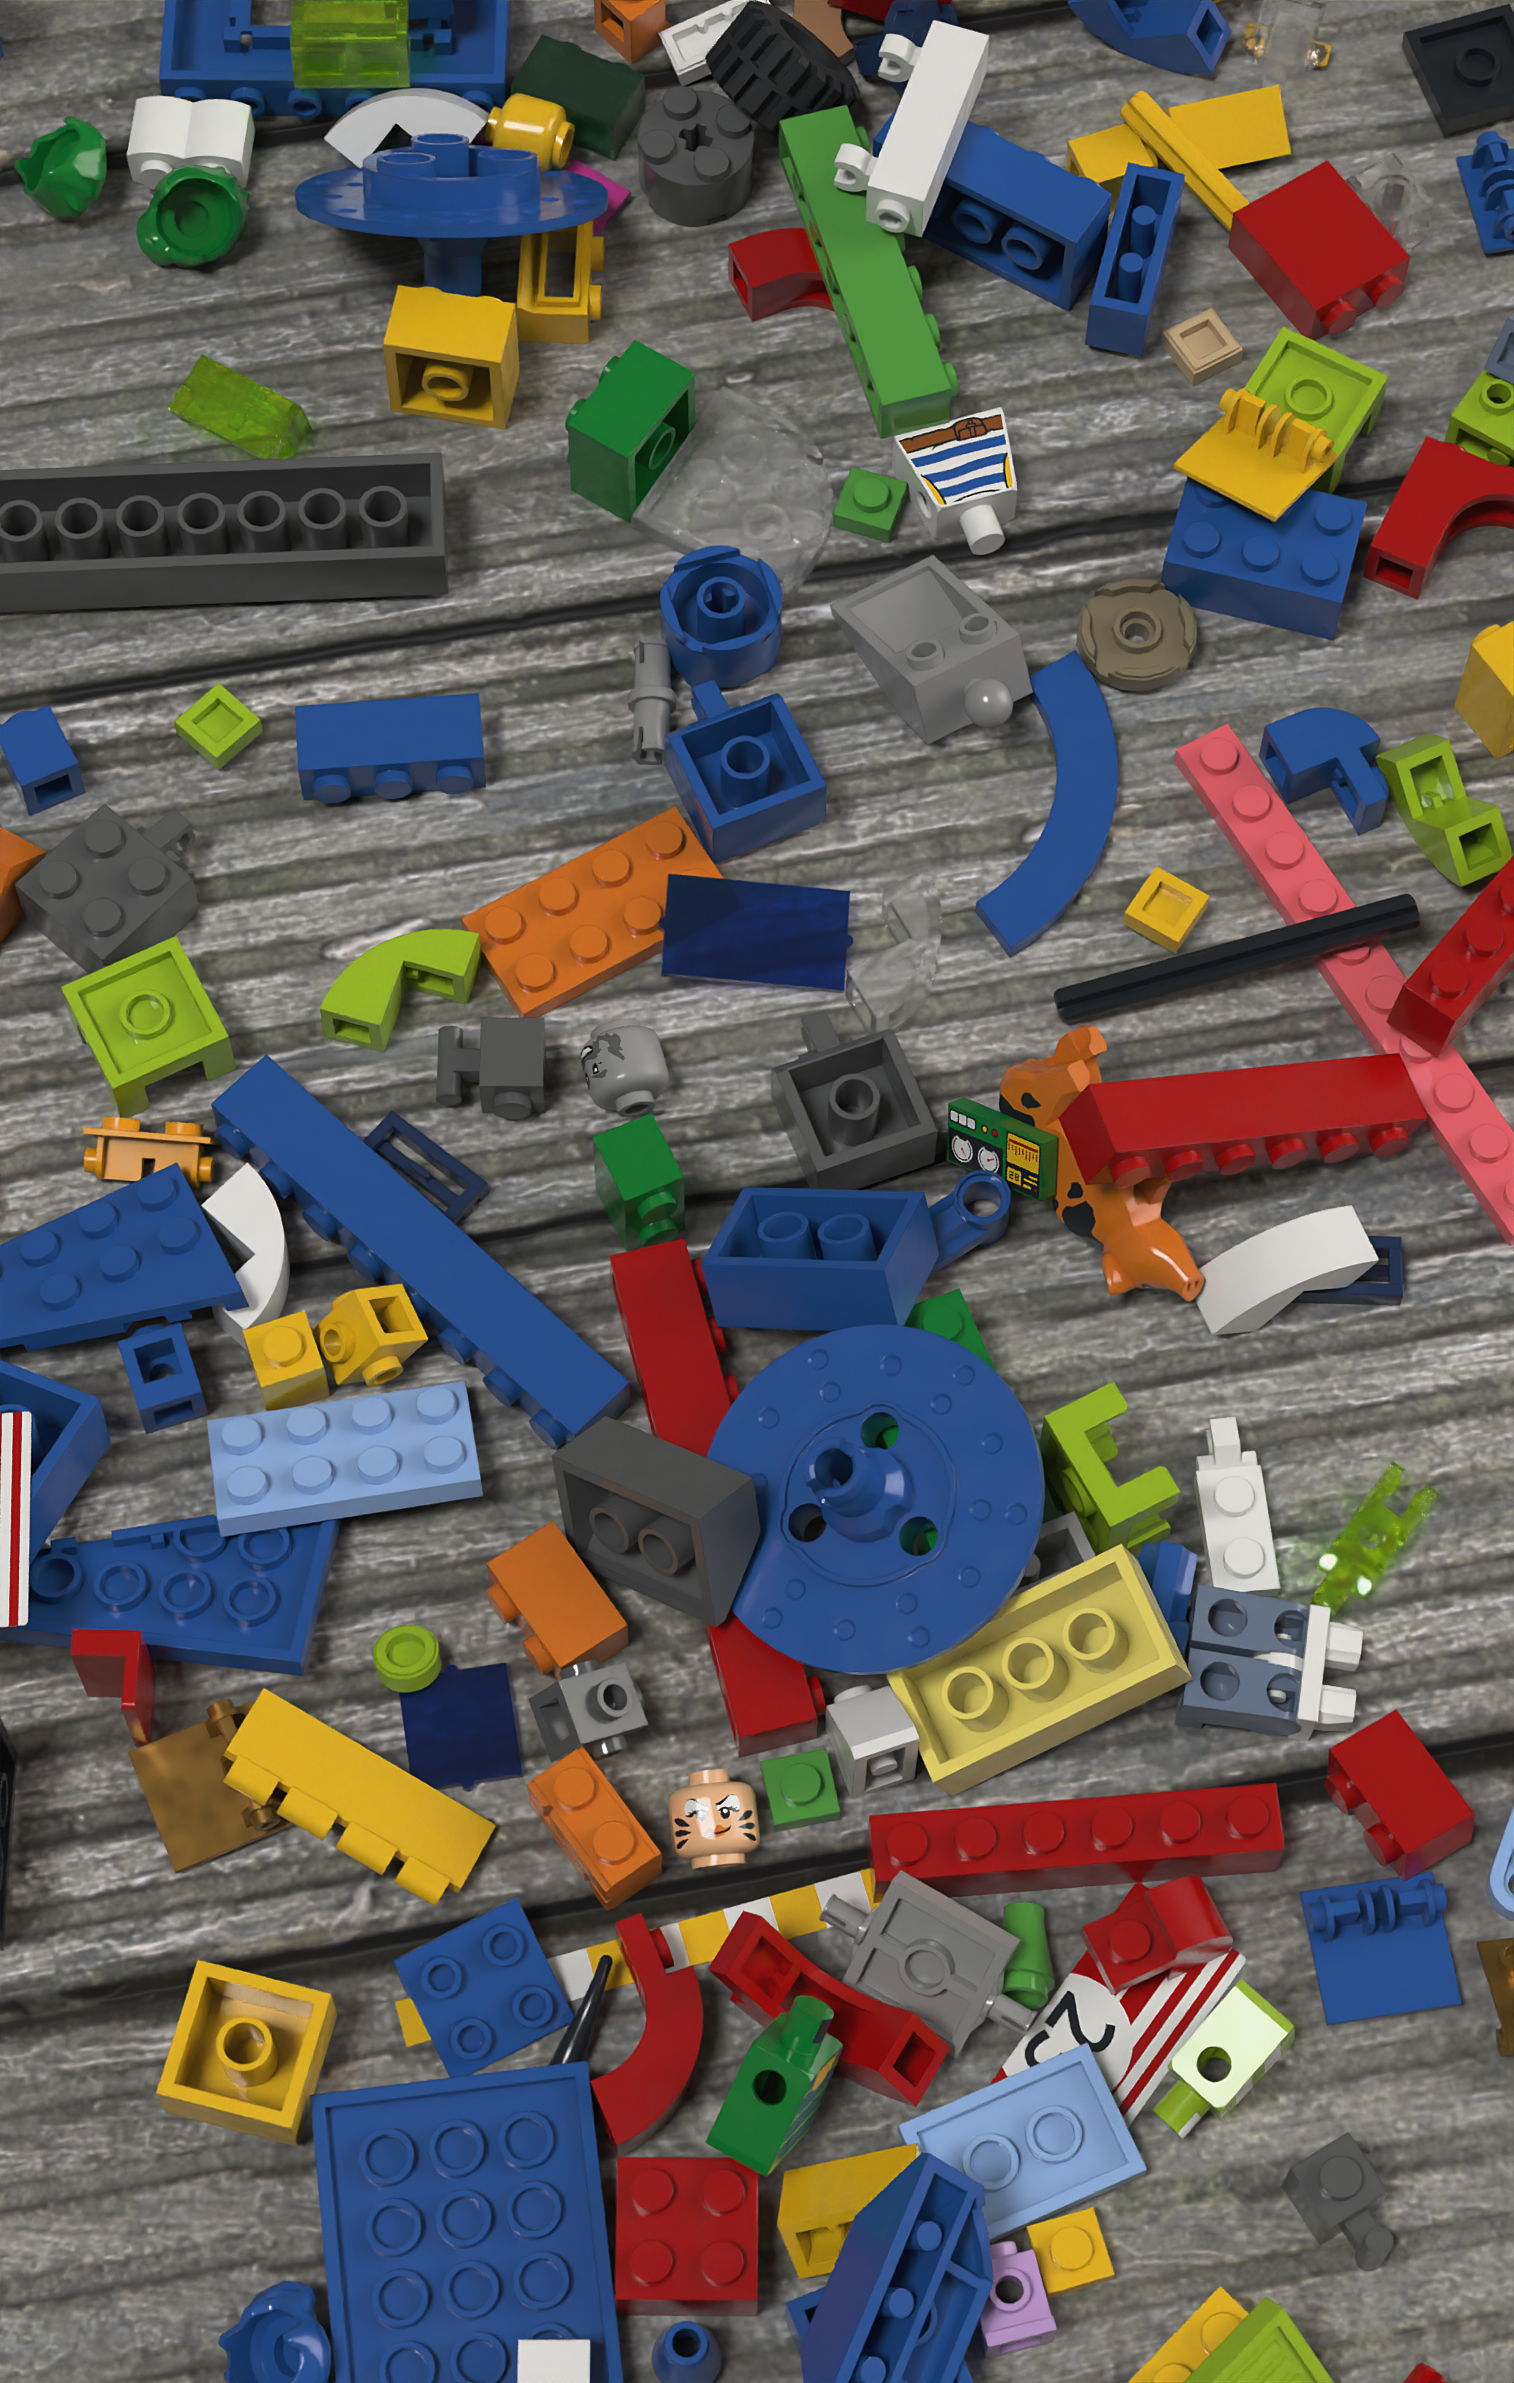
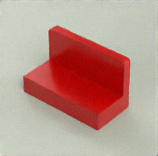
(118, 1667)

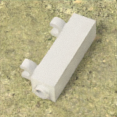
(925, 129)

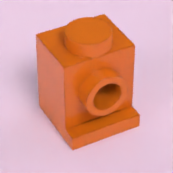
(641, 25)

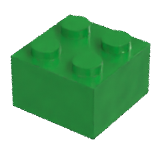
(629, 428)

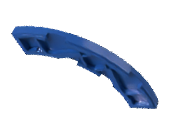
(1080, 813)

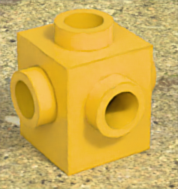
(370, 1335)

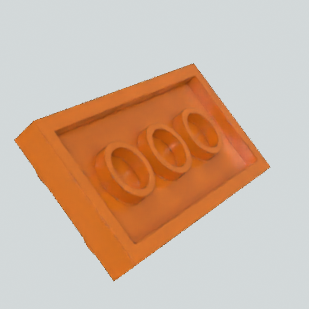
(586, 915)

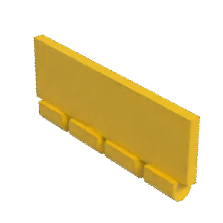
(346, 1783)

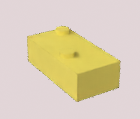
(1042, 1672)

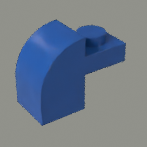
(1324, 751)

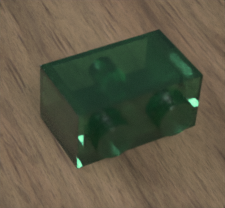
(597, 94)

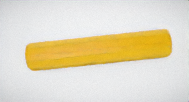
(1183, 157)

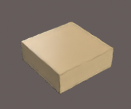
(1202, 346)

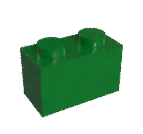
(639, 1183)

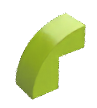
(1453, 830)
(371, 989)

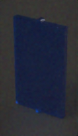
(755, 933)

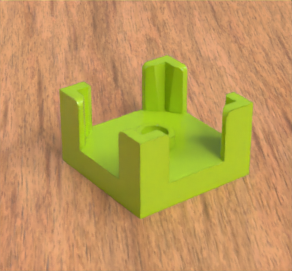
(1322, 391)
(147, 1023)
(1074, 1455)

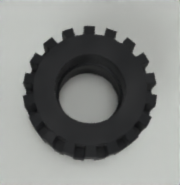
(778, 68)

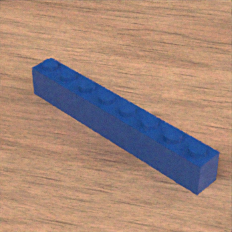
(409, 1242)

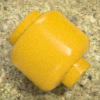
(532, 126)

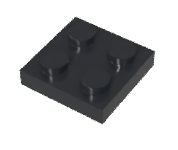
(1465, 67)

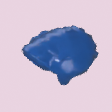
(278, 2339)

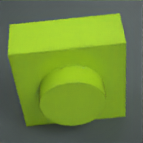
(218, 726)

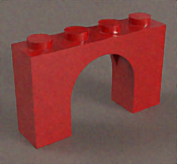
(1437, 501)

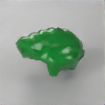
(65, 169)
(193, 217)

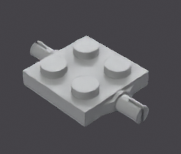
(930, 1960)

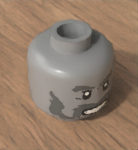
(624, 1067)

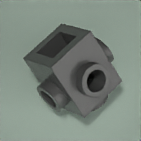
(589, 1711)

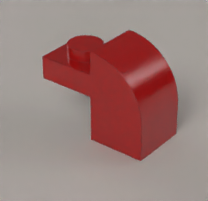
(1164, 1932)

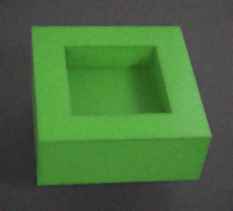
(870, 504)
(800, 1790)

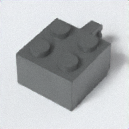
(112, 888)
(852, 1108)

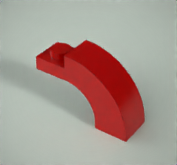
(657, 2076)

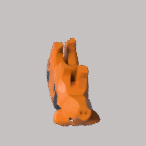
(1117, 1221)

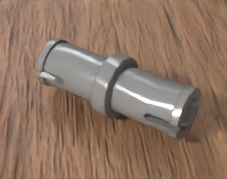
(651, 700)

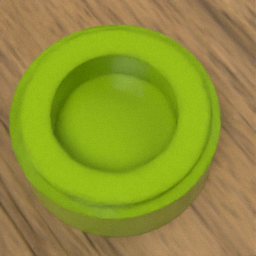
(407, 1658)

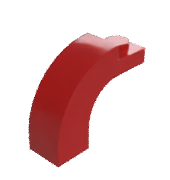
(776, 273)
(881, 2043)

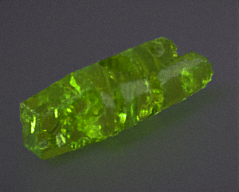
(1357, 1568)

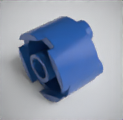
(721, 617)

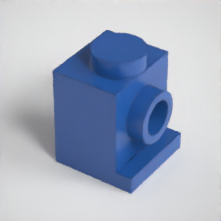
(169, 1399)

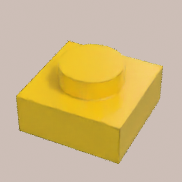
(1166, 909)
(1070, 2252)

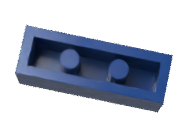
(1134, 259)
(390, 747)

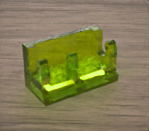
(350, 44)
(240, 411)

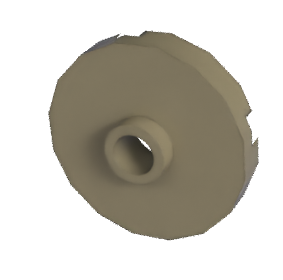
(1143, 610)

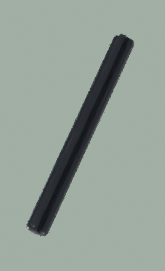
(1237, 958)

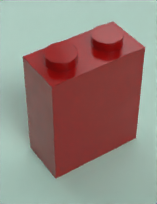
(1319, 252)

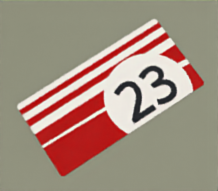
(1128, 2031)

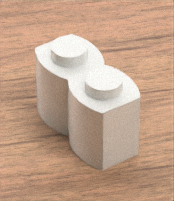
(181, 133)

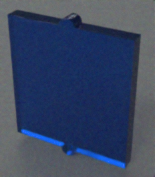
(462, 1728)

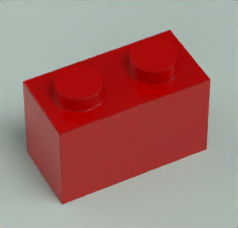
(1398, 1796)

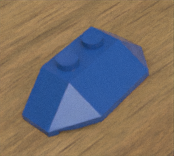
(905, 2283)

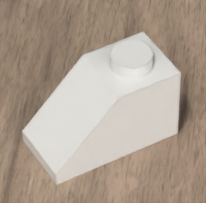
(872, 1739)

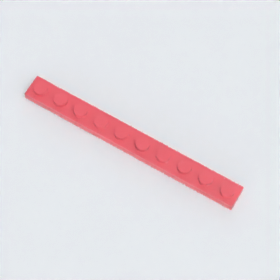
(1359, 975)

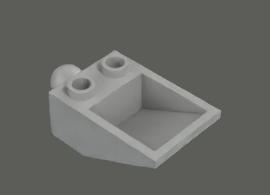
(936, 649)

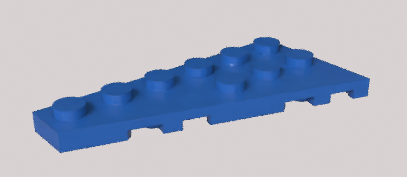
(113, 1265)
(188, 1590)

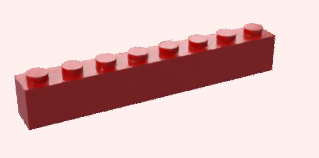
(685, 1402)

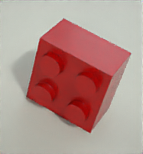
(686, 2237)

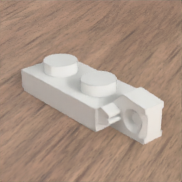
(1234, 1514)

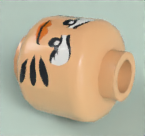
(713, 1820)

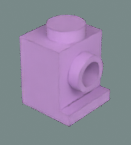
(1018, 2325)

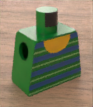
(778, 2087)

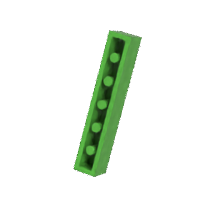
(867, 280)

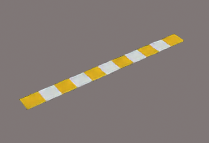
(690, 1940)

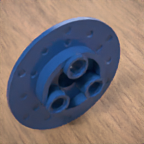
(451, 201)
(958, 1466)

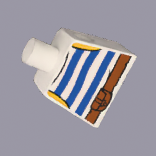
(960, 478)

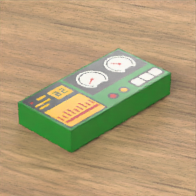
(1001, 1144)

